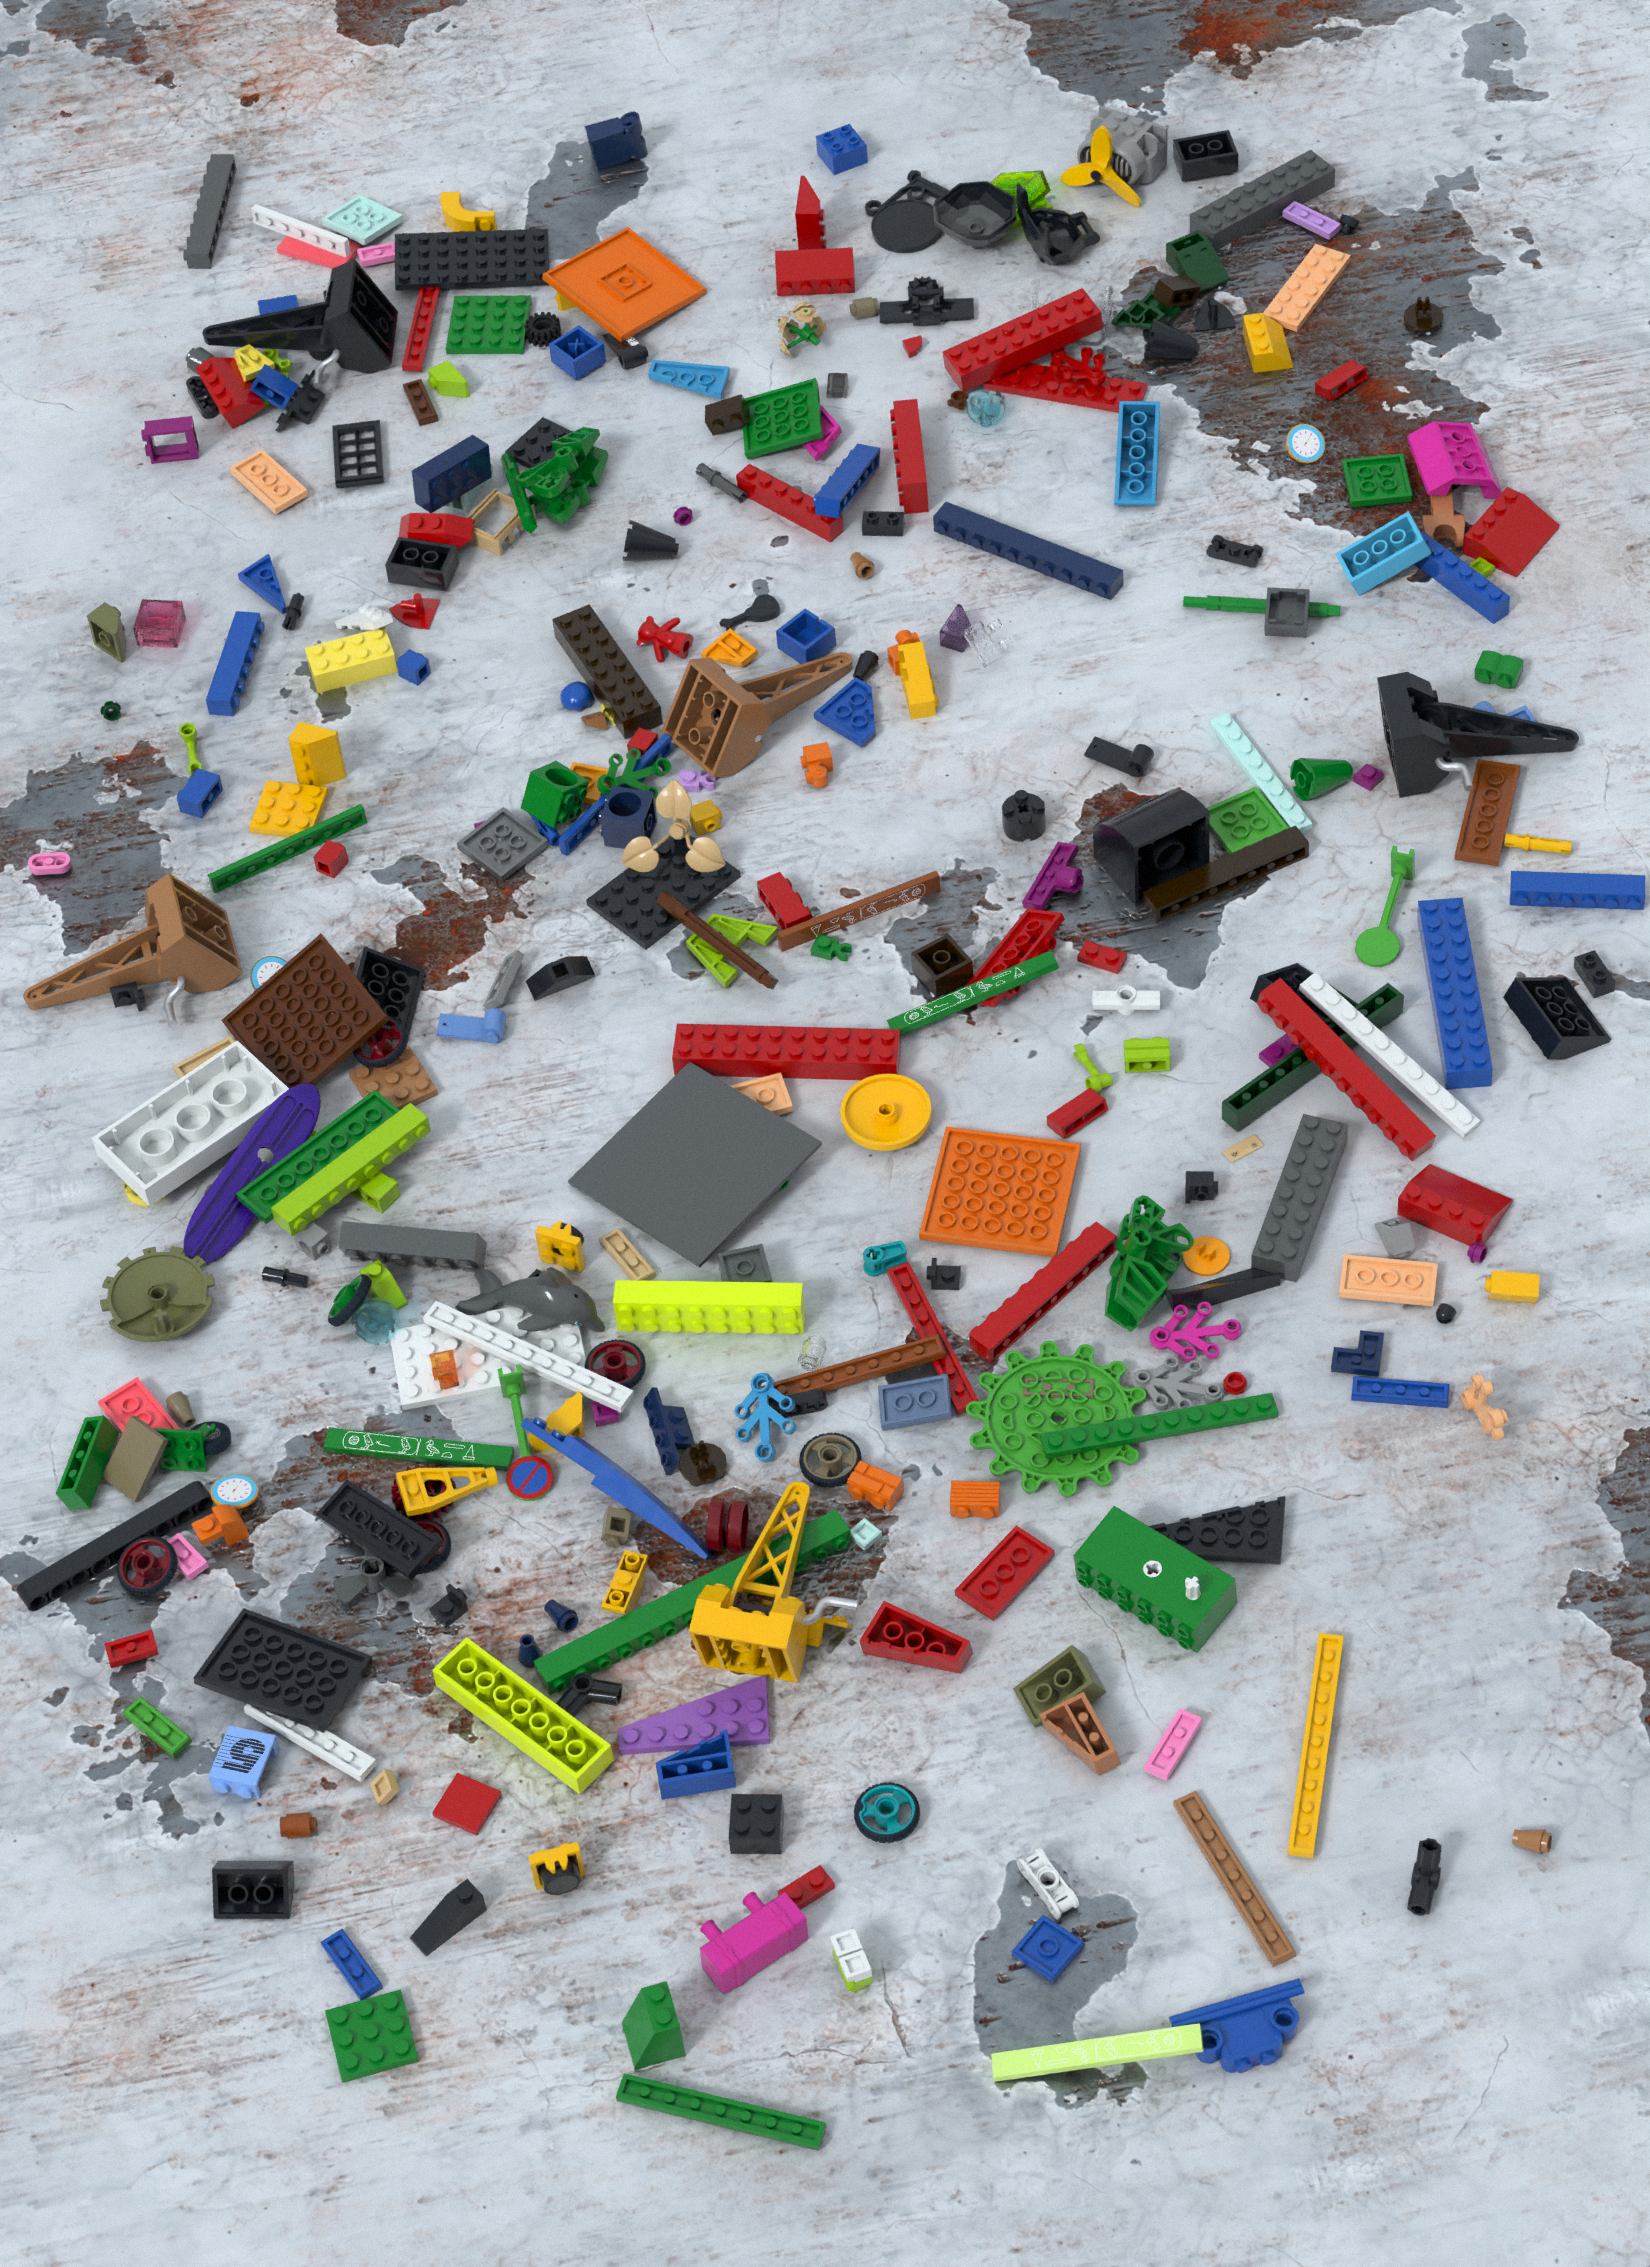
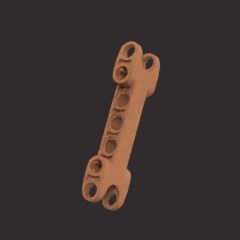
(1443, 521)

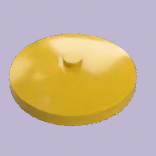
(885, 1112)

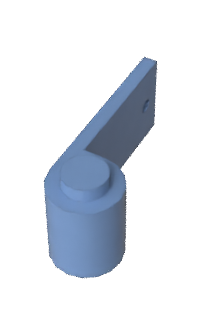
(485, 1029)

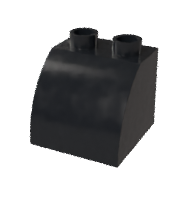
(1153, 842)

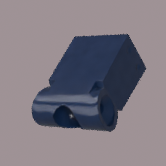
(616, 140)

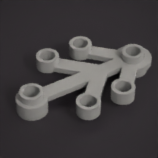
(1175, 1384)

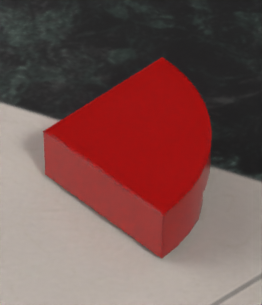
(912, 345)

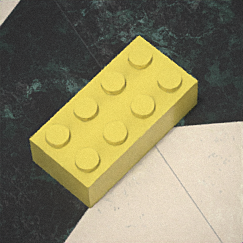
(351, 660)

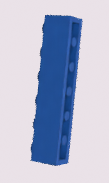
(847, 481)
(1464, 581)
(235, 663)
(1577, 890)

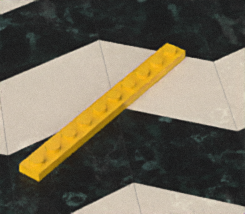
(1315, 1746)

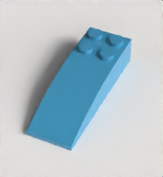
(1137, 453)

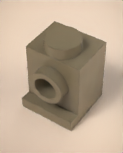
(618, 1520)

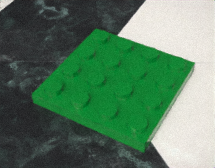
(488, 324)
(783, 419)

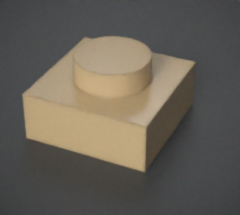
(384, 1787)

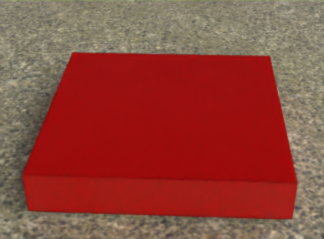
(467, 1804)

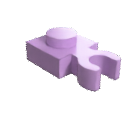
(694, 780)

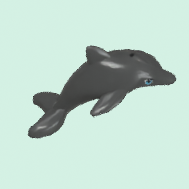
(548, 1298)

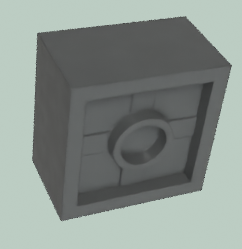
(1287, 612)
(744, 1265)

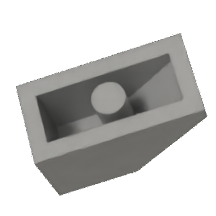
(1396, 1236)

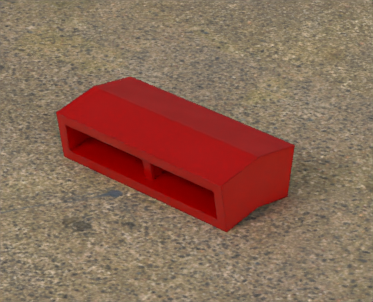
(1341, 380)
(1077, 1113)

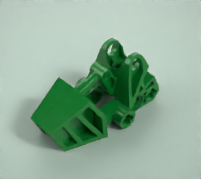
(574, 460)
(1143, 1263)

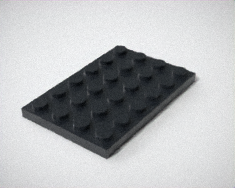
(632, 895)
(283, 1670)

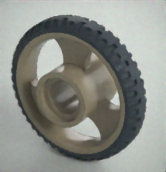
(827, 1451)

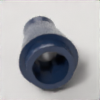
(562, 1616)
(528, 1651)

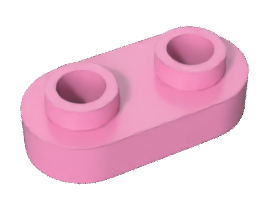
(49, 863)

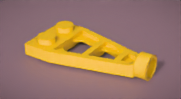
(415, 1495)

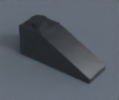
(449, 1917)

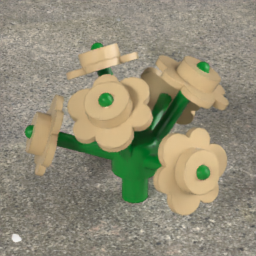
(812, 327)

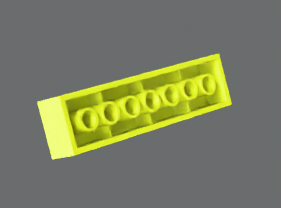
(709, 1306)
(523, 1715)

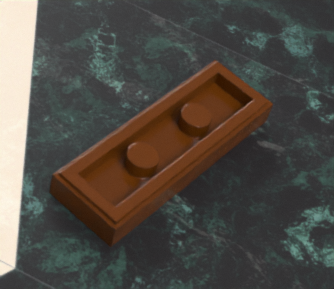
(420, 402)

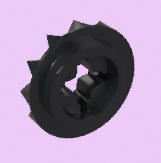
(925, 282)

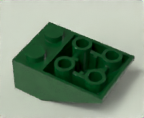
(1197, 259)

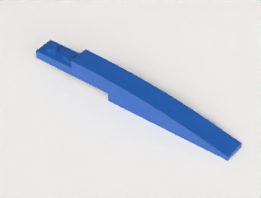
(619, 1485)

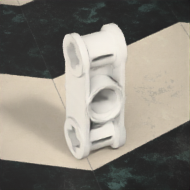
(1057, 1896)

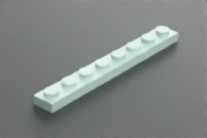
(1259, 772)

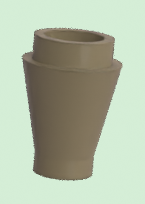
(180, 1407)

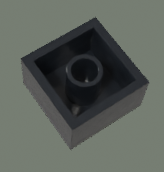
(756, 1824)

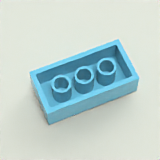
(1383, 553)

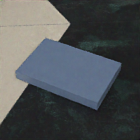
(915, 1402)

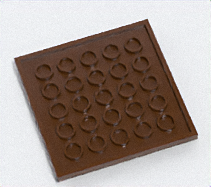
(307, 1016)

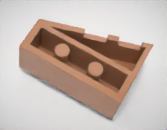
(1082, 1733)

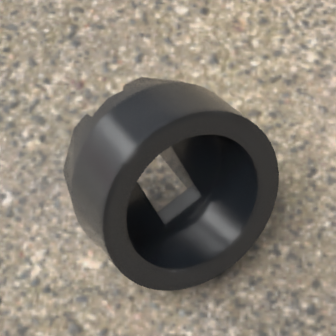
(1445, 1313)

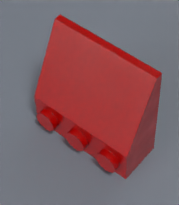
(809, 218)

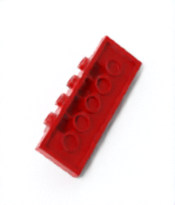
(1027, 939)

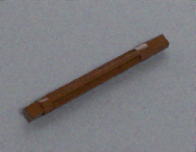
(716, 940)

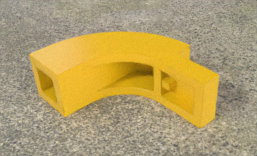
(460, 219)

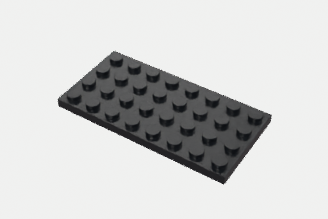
(471, 259)

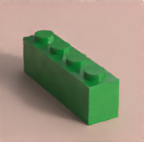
(87, 1463)

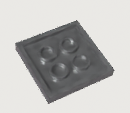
(502, 844)

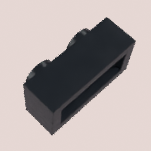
(882, 523)
(1594, 974)

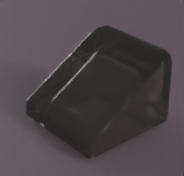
(837, 385)

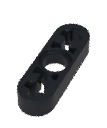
(202, 403)
(806, 1402)

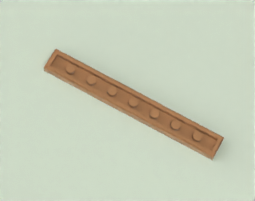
(1234, 1879)

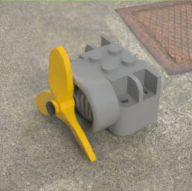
(1119, 153)

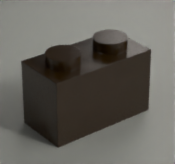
(1176, 291)
(727, 414)

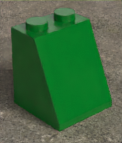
(653, 2027)

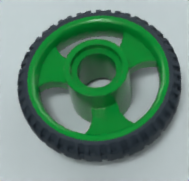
(349, 1300)

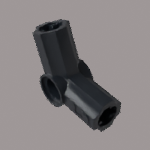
(596, 1691)
(1425, 1877)

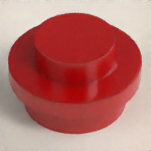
(1235, 1383)

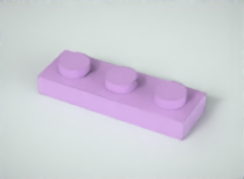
(1311, 220)

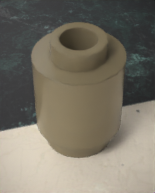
(864, 307)

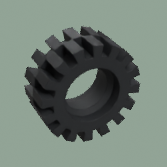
(544, 321)

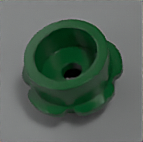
(110, 715)

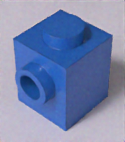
(413, 667)

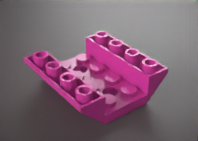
(1452, 455)

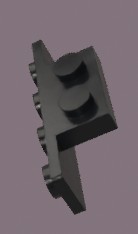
(305, 403)

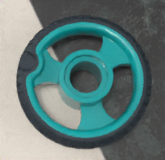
(884, 1803)

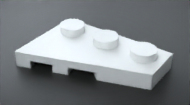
(366, 618)

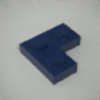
(1360, 1361)

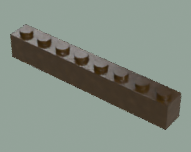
(1226, 874)

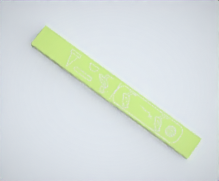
(1097, 2052)

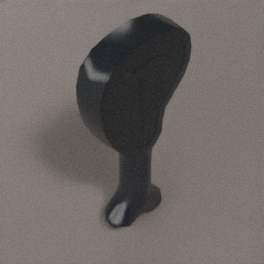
(763, 609)

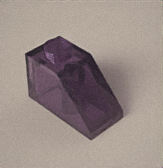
(951, 632)

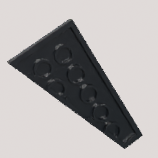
(1233, 1533)

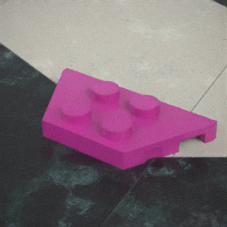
(831, 431)

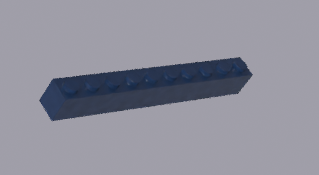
(1028, 550)

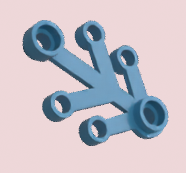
(763, 1414)

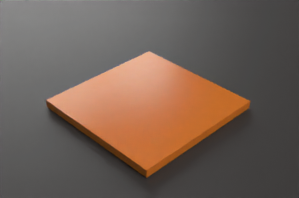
(624, 284)

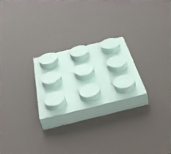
(362, 220)

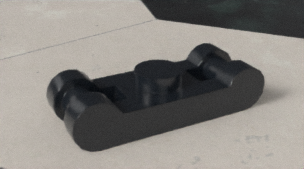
(1234, 552)

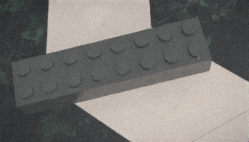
(1263, 199)
(1299, 1197)

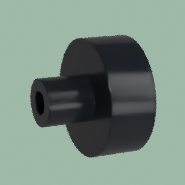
(1348, 222)

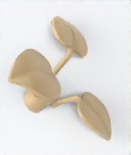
(675, 803)

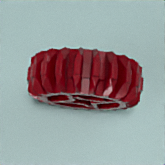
(431, 1488)

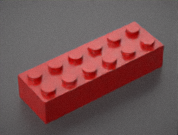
(909, 456)

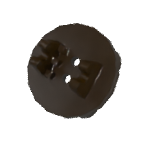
(1423, 316)
(705, 1472)

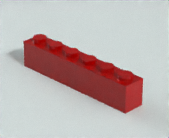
(787, 502)

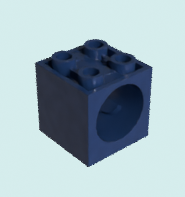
(627, 815)

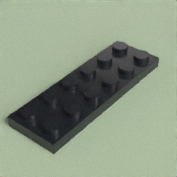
(379, 1529)

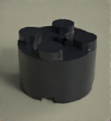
(1023, 816)

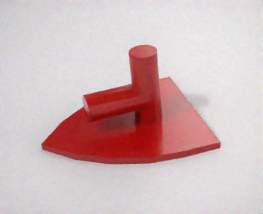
(416, 612)

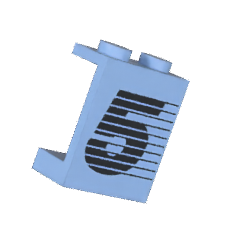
(242, 1761)

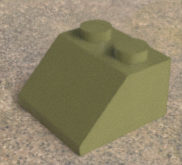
(108, 631)

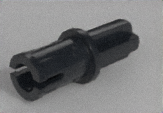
(293, 611)
(284, 1277)

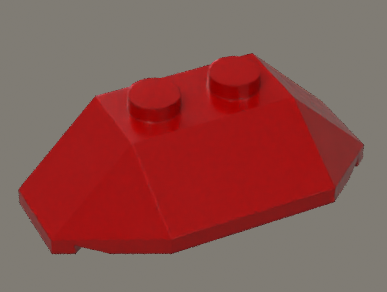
(438, 528)

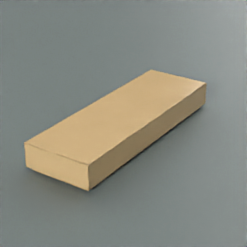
(627, 1256)

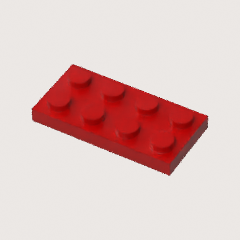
(1004, 1573)

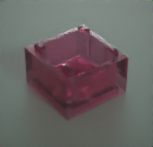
(159, 623)

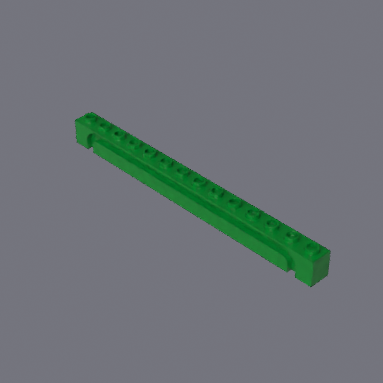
(675, 1610)

